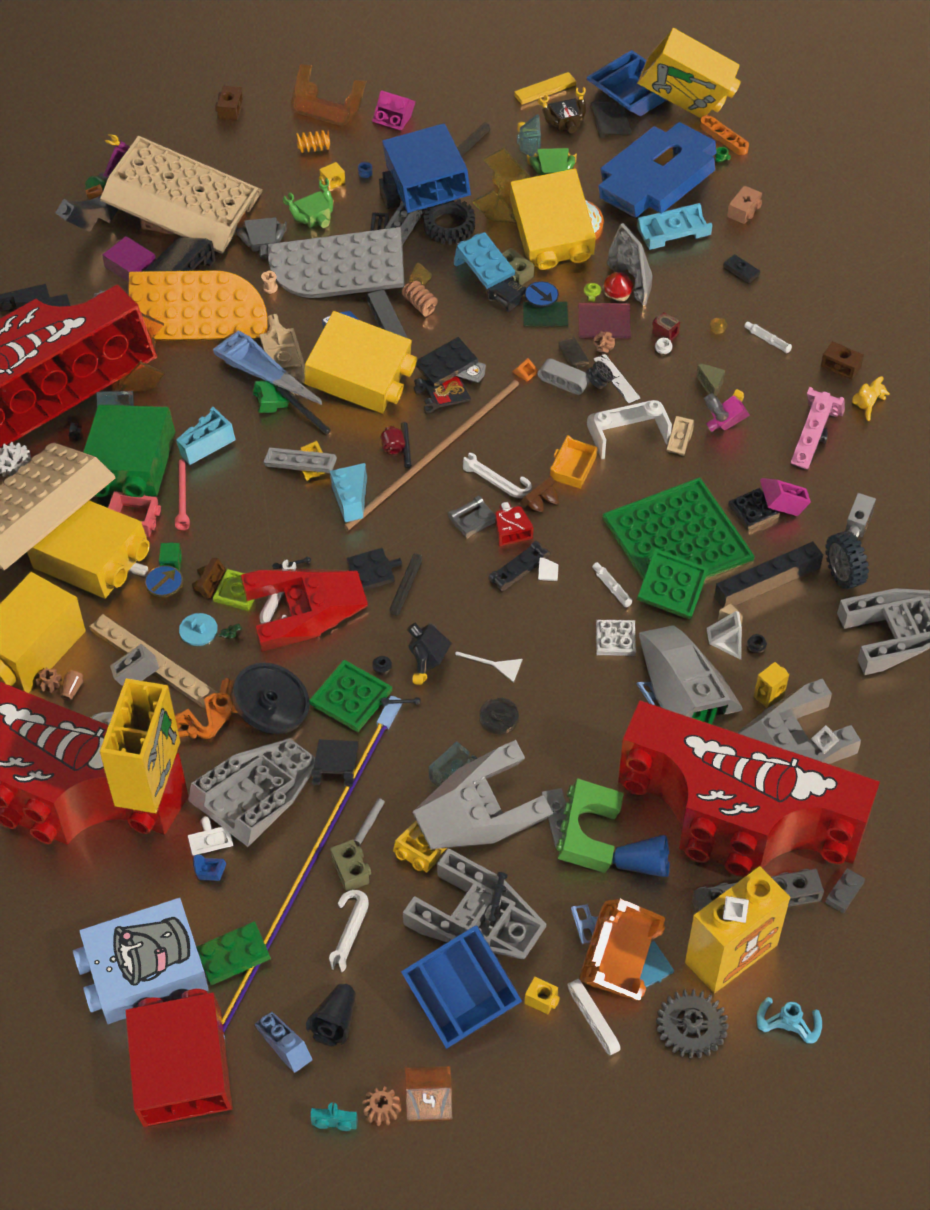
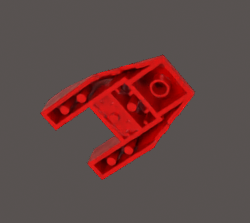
(314, 598)

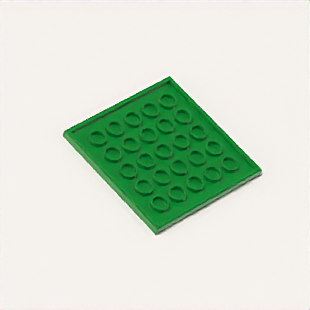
(682, 523)

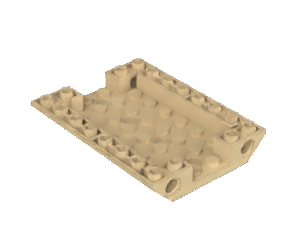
(175, 201)

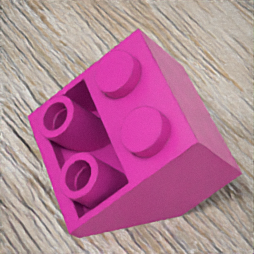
(393, 110)
(785, 496)

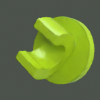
(592, 290)

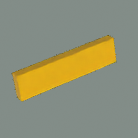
(545, 87)

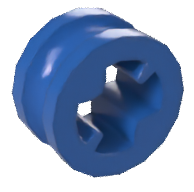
(365, 169)

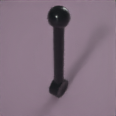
(307, 560)
(385, 701)

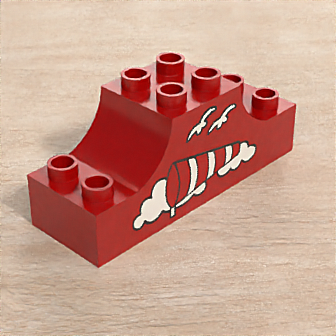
(64, 356)
(56, 774)
(743, 796)

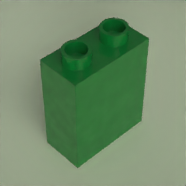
(133, 446)

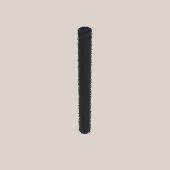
(304, 410)

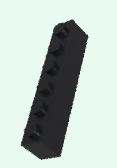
(768, 575)

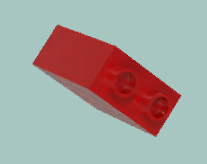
(178, 1058)

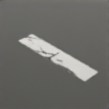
(619, 381)

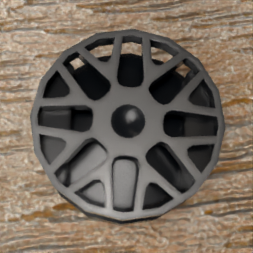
(599, 375)

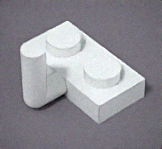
(209, 839)

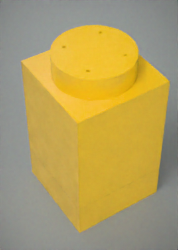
(36, 630)

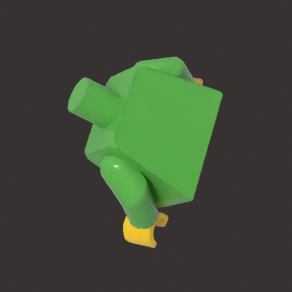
(552, 160)

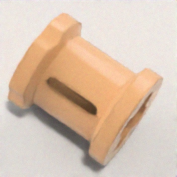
(269, 282)

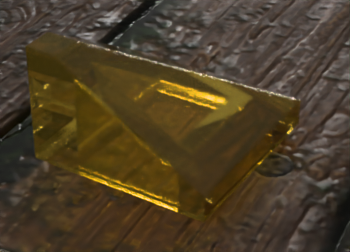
(420, 274)

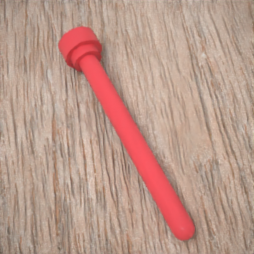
(182, 521)

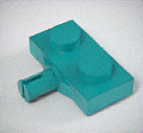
(334, 1118)

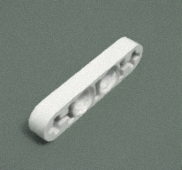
(593, 1017)

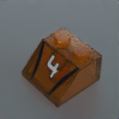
(428, 1094)

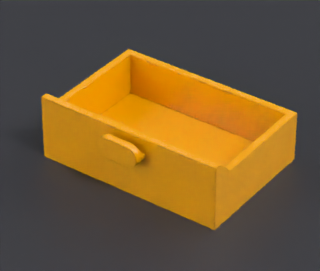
(573, 462)

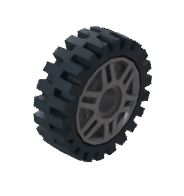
(847, 559)

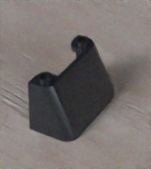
(184, 255)

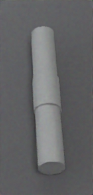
(368, 822)

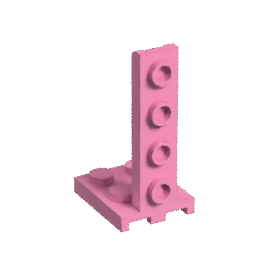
(821, 407)

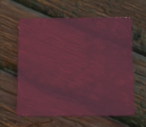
(604, 317)

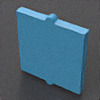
(655, 966)

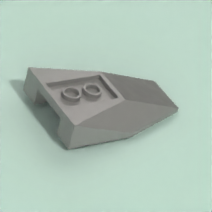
(253, 788)

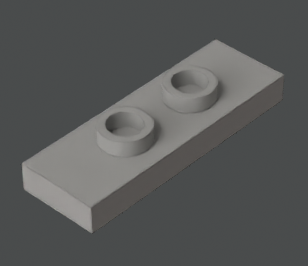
(557, 803)

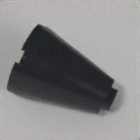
(333, 1016)

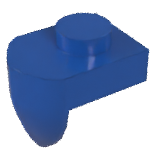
(208, 867)

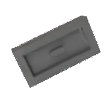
(845, 890)

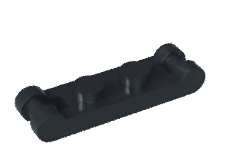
(519, 566)

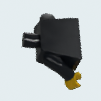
(428, 648)

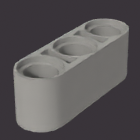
(563, 376)

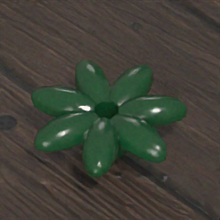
(231, 631)

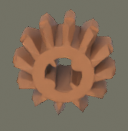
(388, 1110)

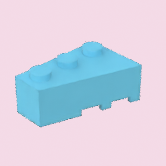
(206, 437)
(350, 490)

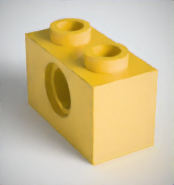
(771, 685)

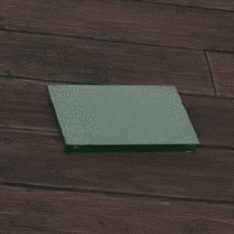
(546, 316)

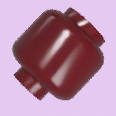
(392, 440)

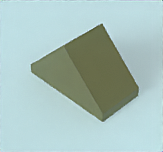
(710, 378)

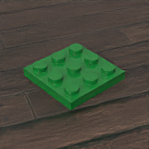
(672, 584)
(350, 695)

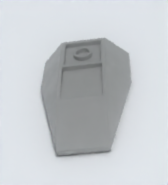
(683, 675)

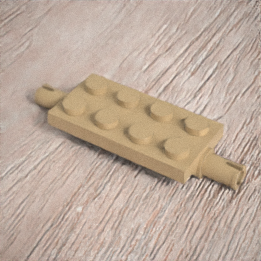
(284, 349)

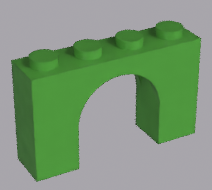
(574, 844)

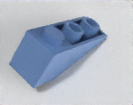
(284, 1041)

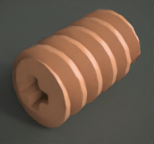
(420, 297)

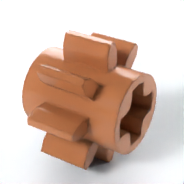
(604, 342)
(48, 680)

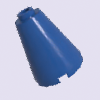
(644, 856)

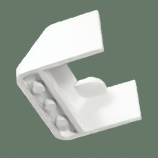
(627, 415)

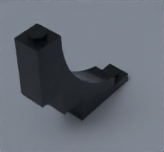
(86, 213)
(23, 296)

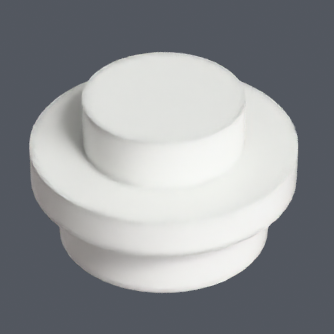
(663, 346)

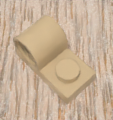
(680, 435)

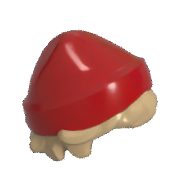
(618, 286)

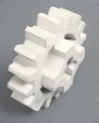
(13, 458)

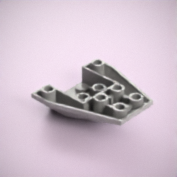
(628, 254)

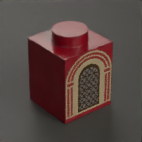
(666, 326)

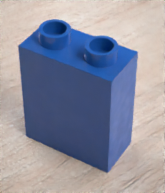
(426, 167)

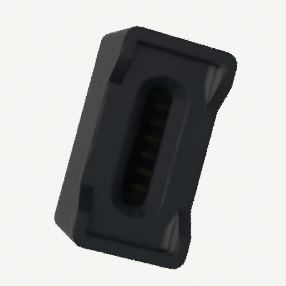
(388, 190)
(507, 293)

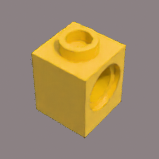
(334, 174)
(540, 987)

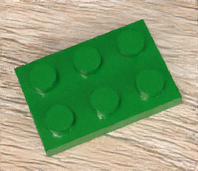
(233, 953)

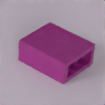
(127, 257)

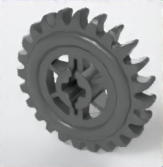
(694, 1009)

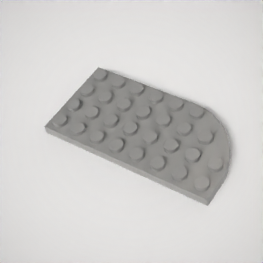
(339, 263)

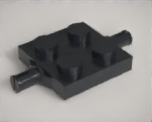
(373, 568)

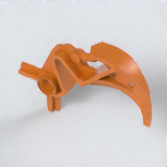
(215, 711)

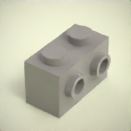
(135, 665)

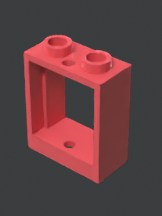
(146, 502)

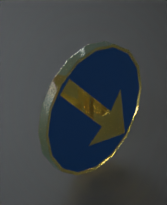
(163, 581)

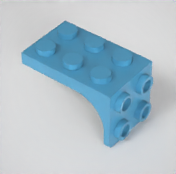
(484, 260)

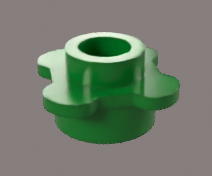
(722, 154)

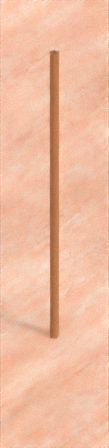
(433, 453)

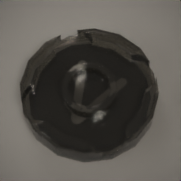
(499, 715)

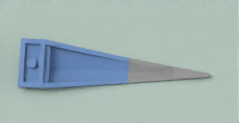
(248, 356)

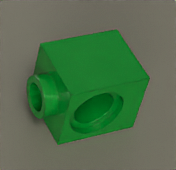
(170, 555)

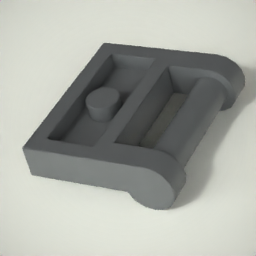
(476, 520)

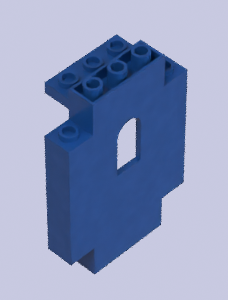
(637, 182)

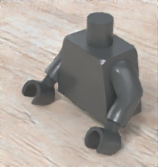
(260, 233)

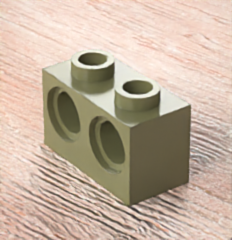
(523, 268)
(347, 866)

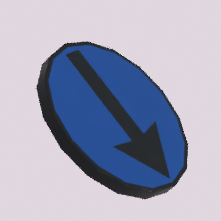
(541, 294)

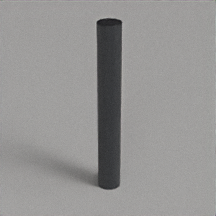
(406, 450)

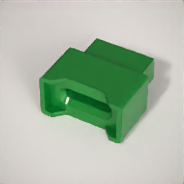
(269, 397)

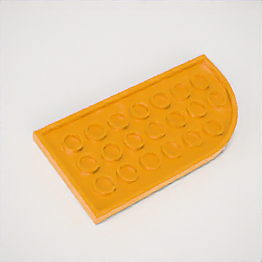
(199, 304)

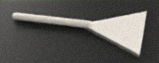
(507, 668)

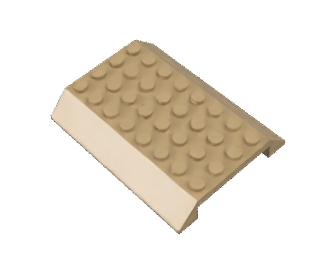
(44, 496)

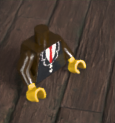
(566, 113)

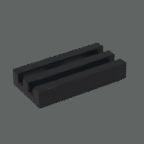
(380, 215)

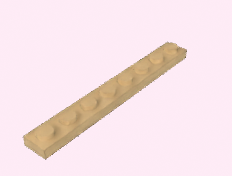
(168, 670)

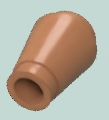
(71, 684)

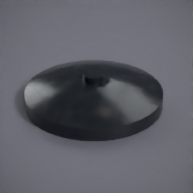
(270, 698)

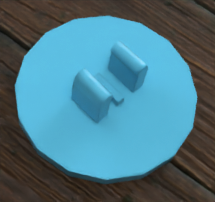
(198, 629)

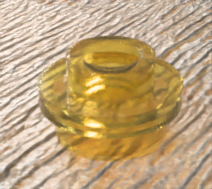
(718, 325)

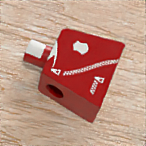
(512, 525)

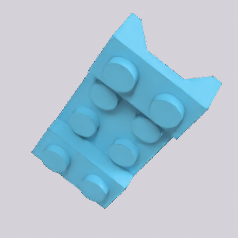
(672, 225)

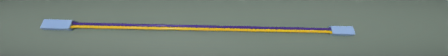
(384, 721)

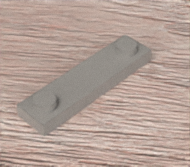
(300, 460)

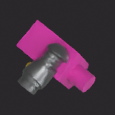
(727, 413)

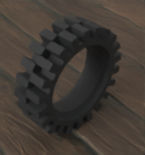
(449, 234)

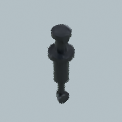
(498, 889)

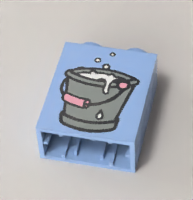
(139, 959)

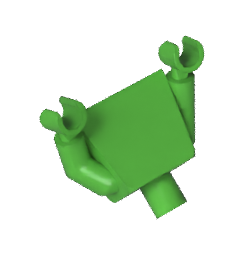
(313, 209)

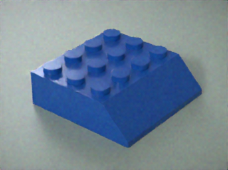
(620, 82)
(461, 986)

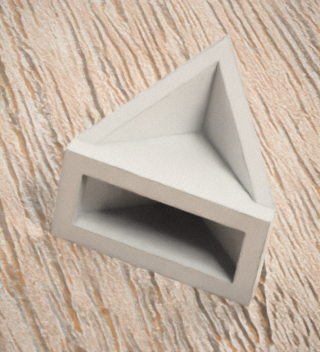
(727, 634)

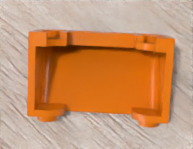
(620, 948)

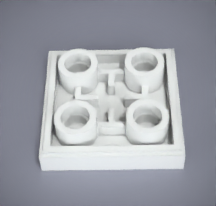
(615, 637)

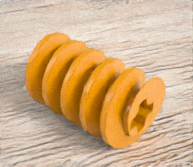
(313, 141)

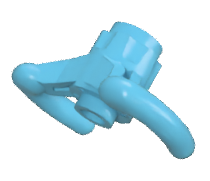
(789, 1019)

